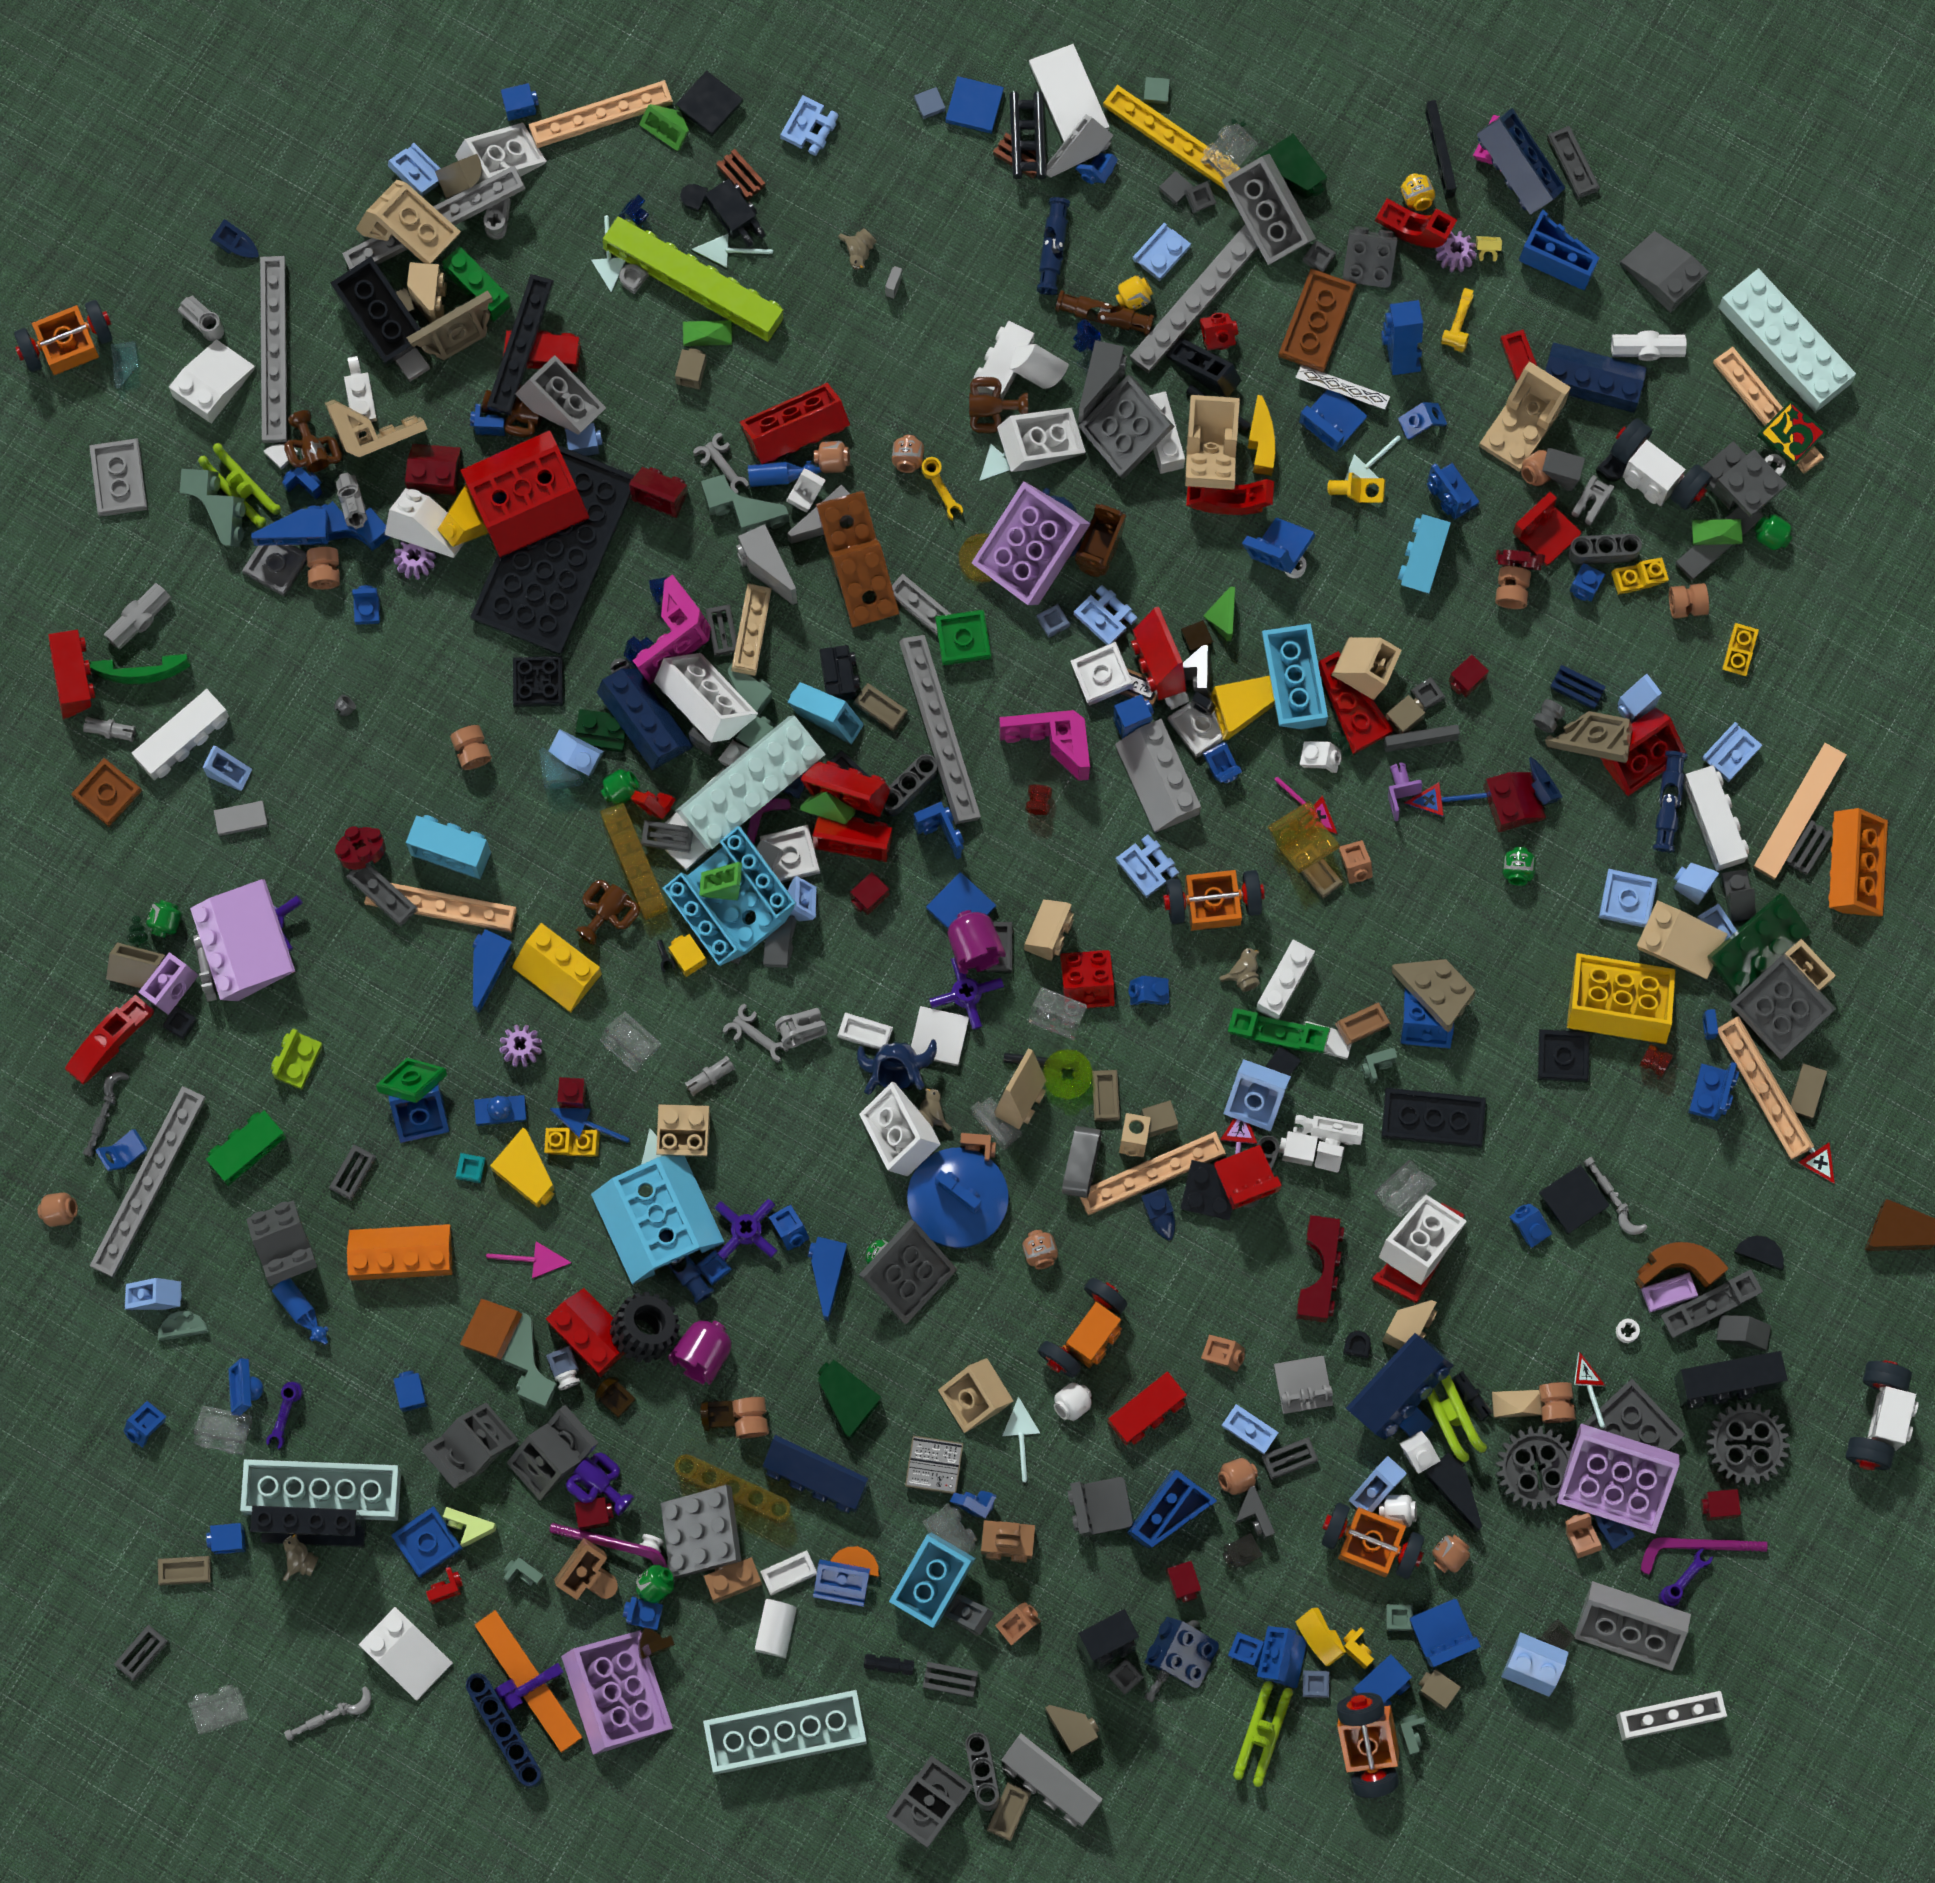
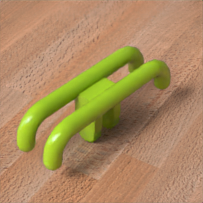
(240, 485)
(1454, 1413)
(1262, 1733)

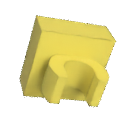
(1488, 244)

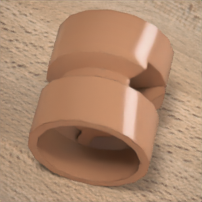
(323, 571)
(1512, 587)
(1691, 600)
(471, 747)
(1557, 1402)
(750, 1417)

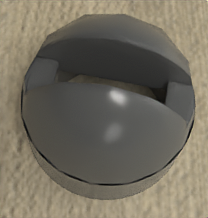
(617, 662)
(344, 705)

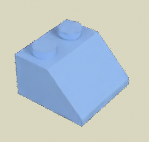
(1256, 1095)
(1535, 1664)

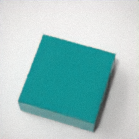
(470, 1168)

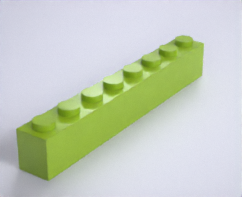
(693, 278)

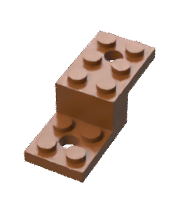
(857, 559)

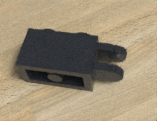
(733, 211)

